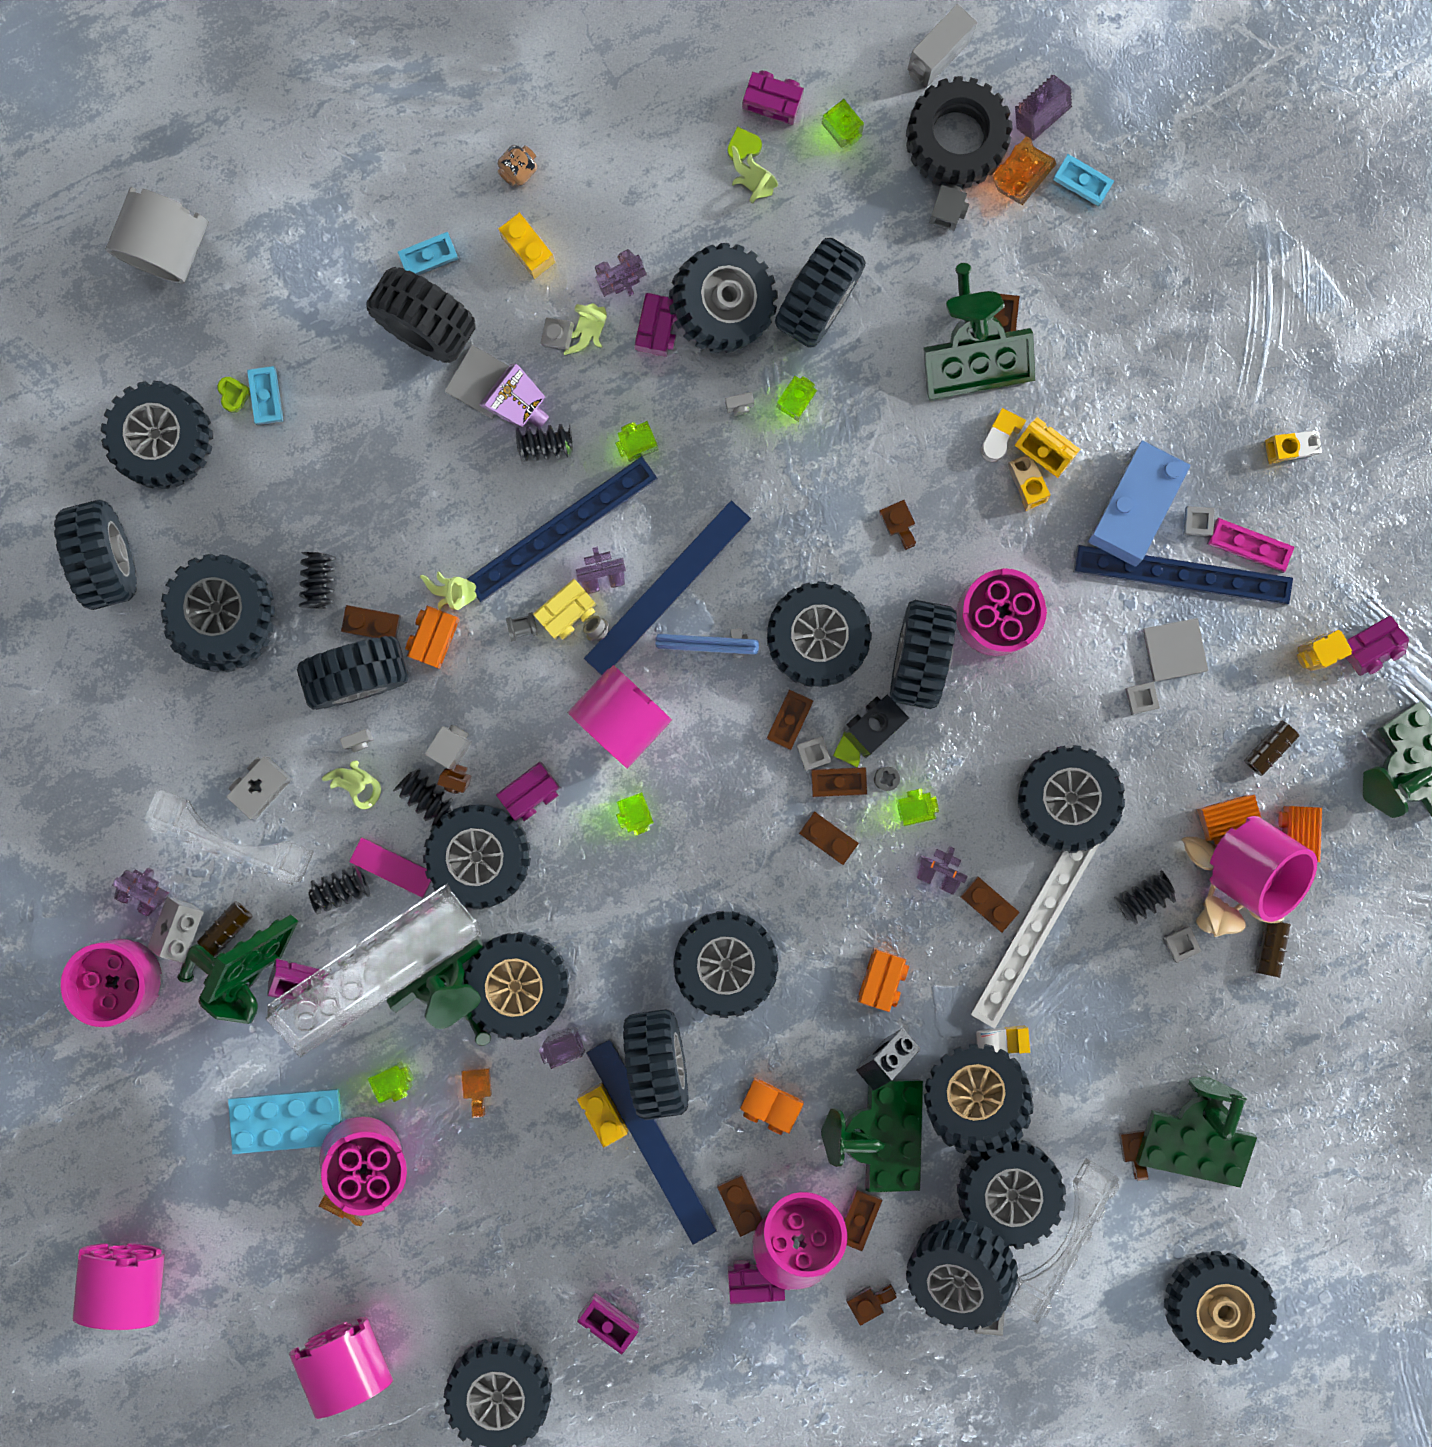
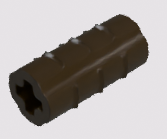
(1271, 748)
(225, 928)
(1273, 949)

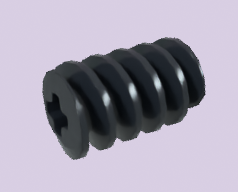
(544, 443)
(317, 580)
(424, 796)
(338, 890)
(1146, 898)

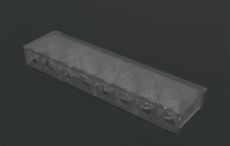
(373, 972)

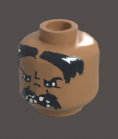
(517, 165)

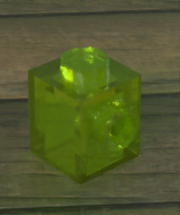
(843, 124)
(797, 397)
(636, 441)
(917, 807)
(634, 814)
(391, 1083)

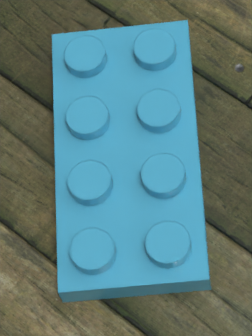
(283, 1120)

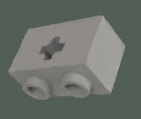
(449, 746)
(255, 802)
(175, 929)

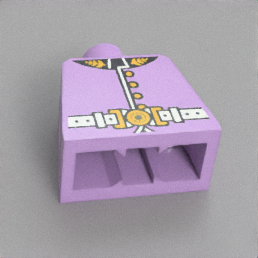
(515, 398)

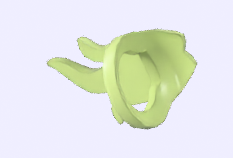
(753, 177)
(590, 325)
(456, 591)
(354, 782)

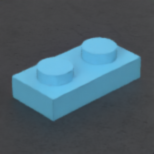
(1083, 180)
(428, 254)
(265, 395)

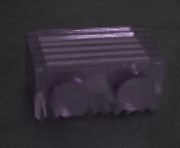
(1043, 107)
(562, 1048)

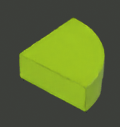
(847, 752)

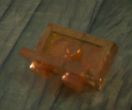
(1023, 171)

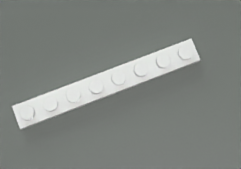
(1031, 936)

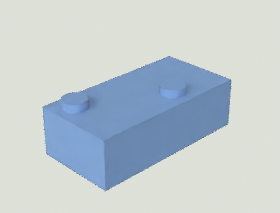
(1139, 503)

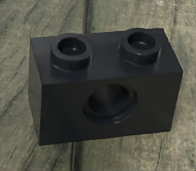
(863, 736)
(888, 1059)

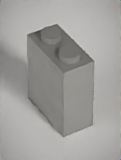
(941, 46)

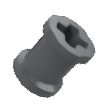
(521, 626)
(894, 782)

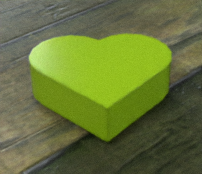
(745, 143)
(233, 394)

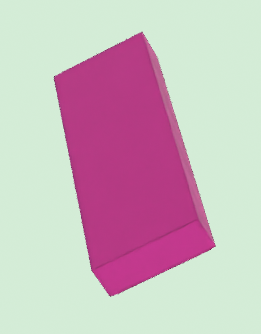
(1250, 545)
(391, 867)

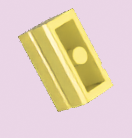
(565, 610)

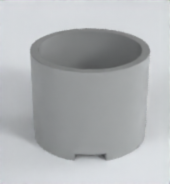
(156, 235)

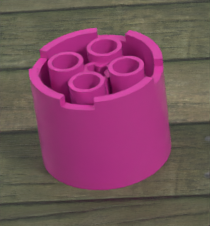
(980, 621)
(619, 716)
(1263, 869)
(89, 986)
(358, 1143)
(816, 1227)
(118, 1286)
(341, 1368)

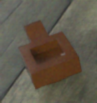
(899, 520)
(455, 780)
(1130, 1146)
(867, 1304)

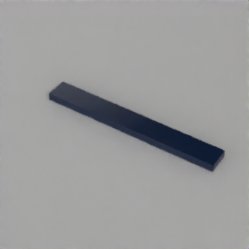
(562, 528)
(1186, 576)
(668, 588)
(652, 1145)

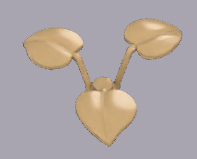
(1217, 915)

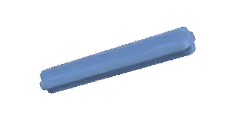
(707, 644)

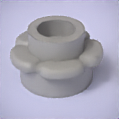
(596, 628)

